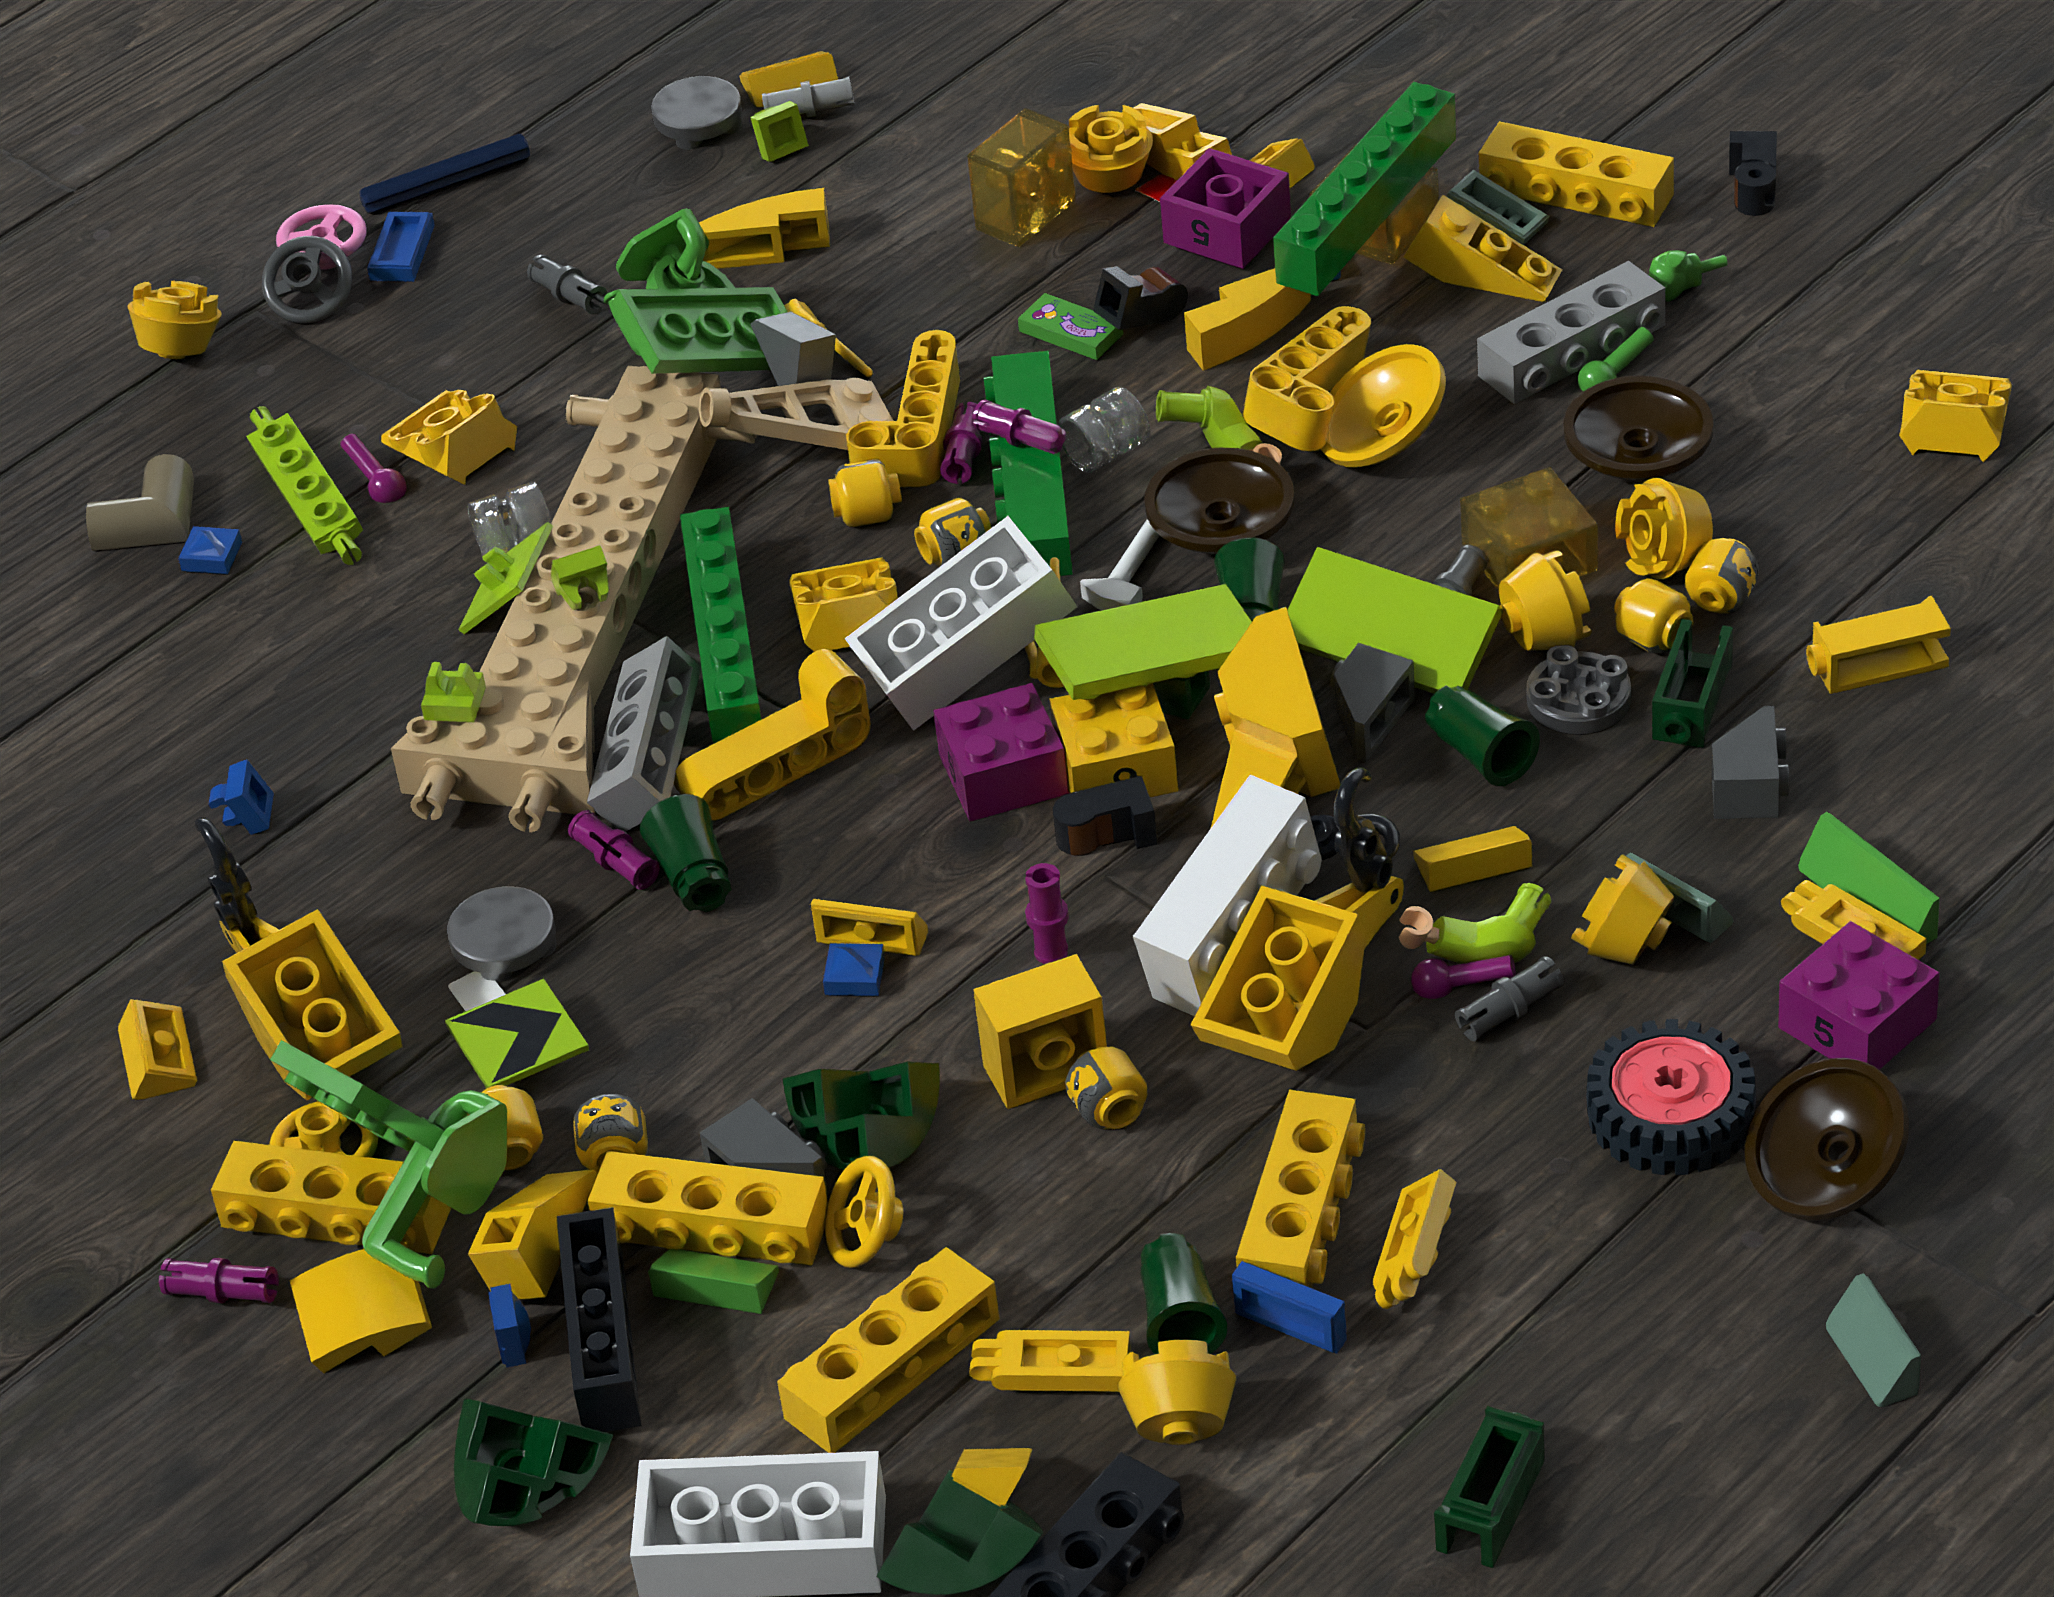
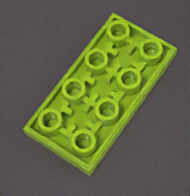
(1362, 603)
(1143, 641)

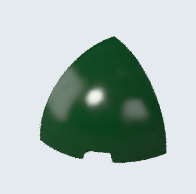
(865, 1111)
(520, 1463)
(959, 1543)

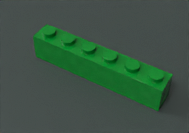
(1364, 188)
(1029, 475)
(720, 622)

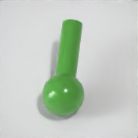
(1600, 371)

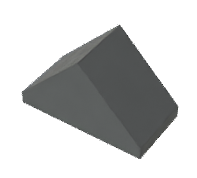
(795, 348)

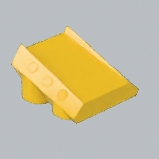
(1954, 412)
(453, 433)
(840, 600)

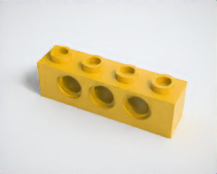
(1578, 173)
(1302, 1186)
(313, 1195)
(713, 1207)
(888, 1350)

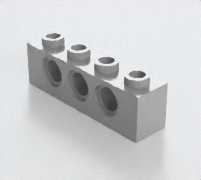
(1570, 332)
(644, 733)

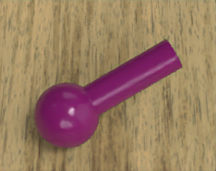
(384, 483)
(1436, 979)

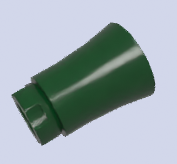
(1252, 573)
(1485, 735)
(686, 846)
(1179, 1295)

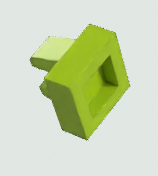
(779, 131)
(578, 571)
(452, 694)

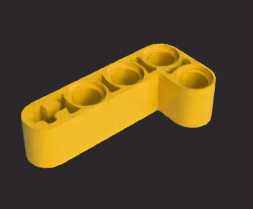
(1291, 387)
(926, 412)
(784, 745)

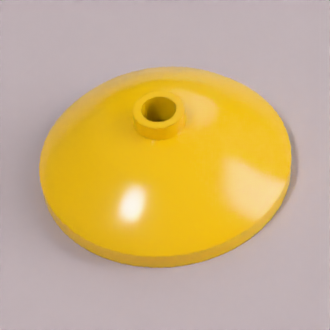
(1384, 405)

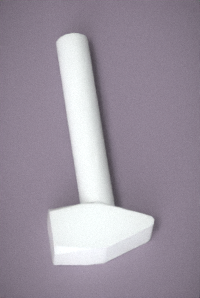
(1116, 589)

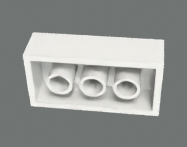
(960, 622)
(1255, 842)
(759, 1525)

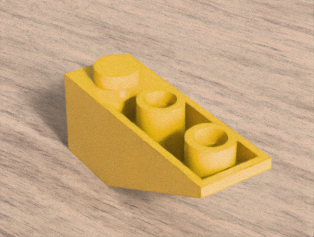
(1476, 255)
(521, 1234)

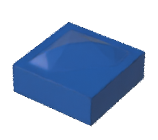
(210, 550)
(854, 969)
(510, 1325)

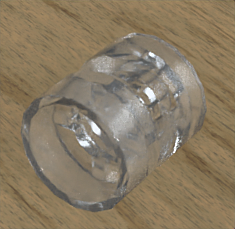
(1104, 429)
(523, 508)

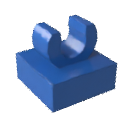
(247, 798)

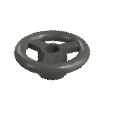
(294, 266)

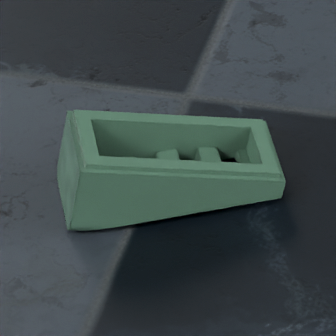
(1493, 202)

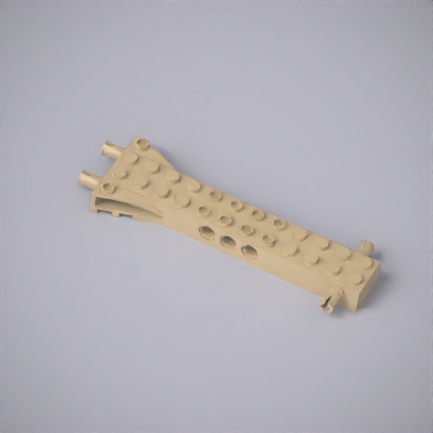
(551, 661)

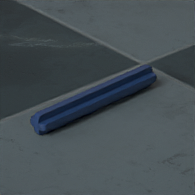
(444, 173)

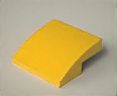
(357, 1305)

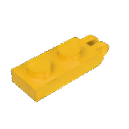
(1826, 910)
(1413, 1238)
(1051, 1360)

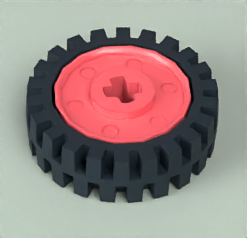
(1670, 1097)

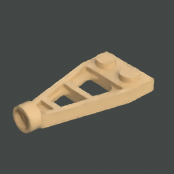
(849, 400)

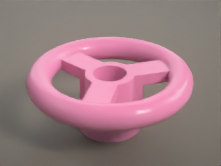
(332, 217)

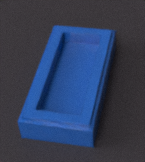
(401, 246)
(1289, 1307)

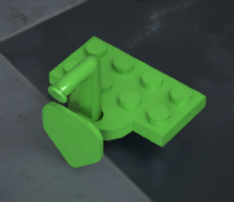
(690, 310)
(448, 1156)

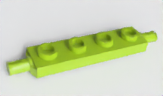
(305, 485)

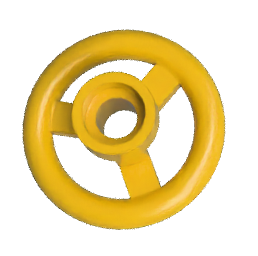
(319, 1130)
(871, 1213)

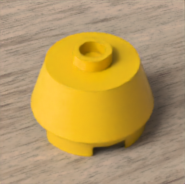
(1109, 148)
(174, 319)
(1663, 527)
(1544, 603)
(1626, 914)
(1177, 1393)

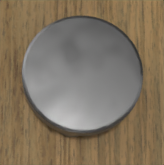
(697, 110)
(1578, 690)
(501, 931)

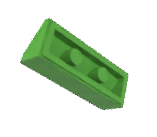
(1852, 864)

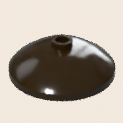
(1638, 427)
(1218, 498)
(1807, 1126)

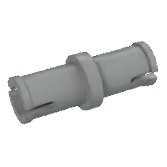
(813, 97)

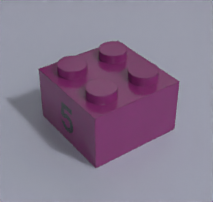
(1225, 208)
(1001, 752)
(1858, 998)

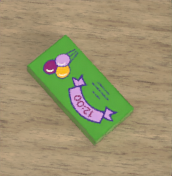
(1068, 326)

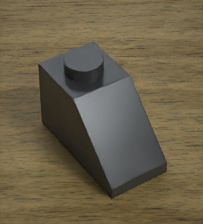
(1371, 695)

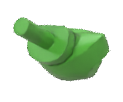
(1681, 271)

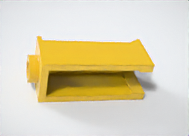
(1879, 647)

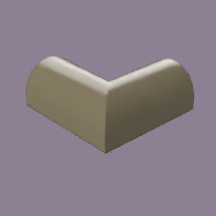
(154, 518)

